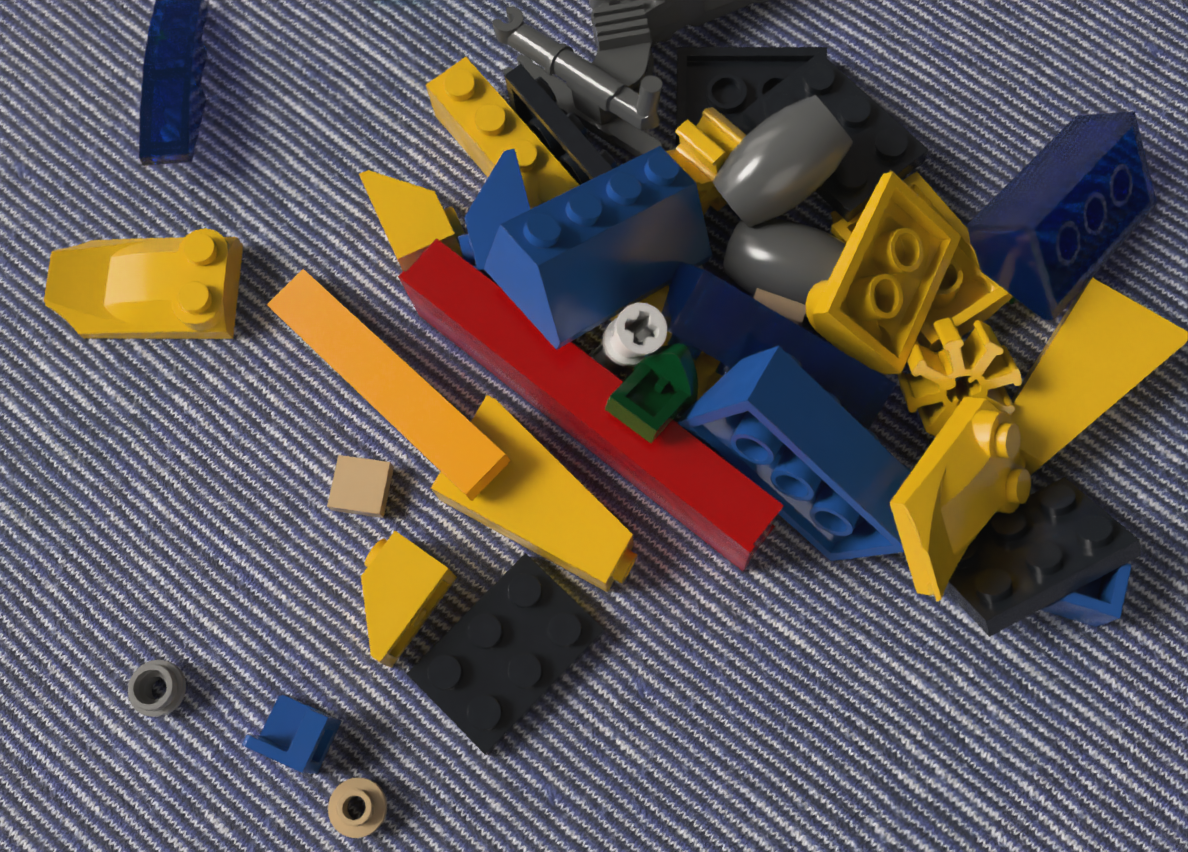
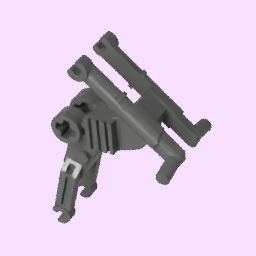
(617, 90)

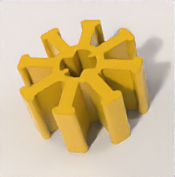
(704, 151)
(979, 361)

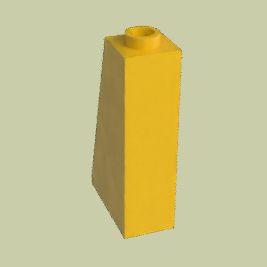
(1086, 367)
(543, 505)

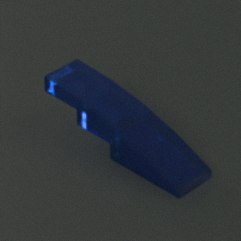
(171, 82)

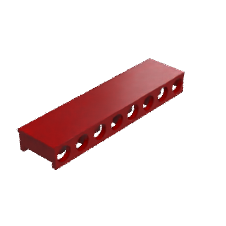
(573, 393)

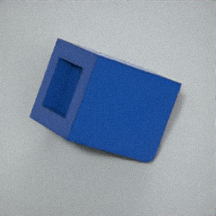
(1097, 601)
(295, 735)

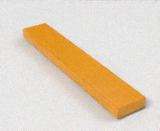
(390, 385)

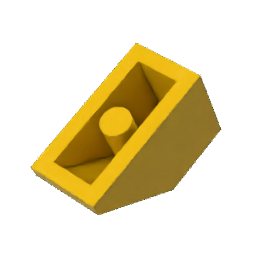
(411, 217)
(400, 594)

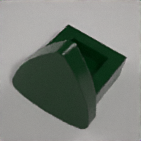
(656, 391)

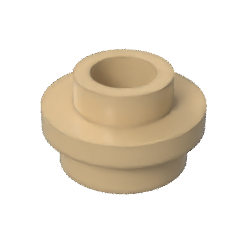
(374, 813)

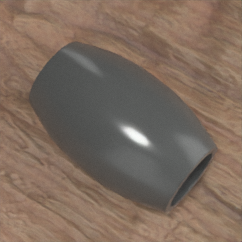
(782, 161)
(781, 257)

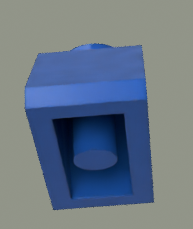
(497, 202)

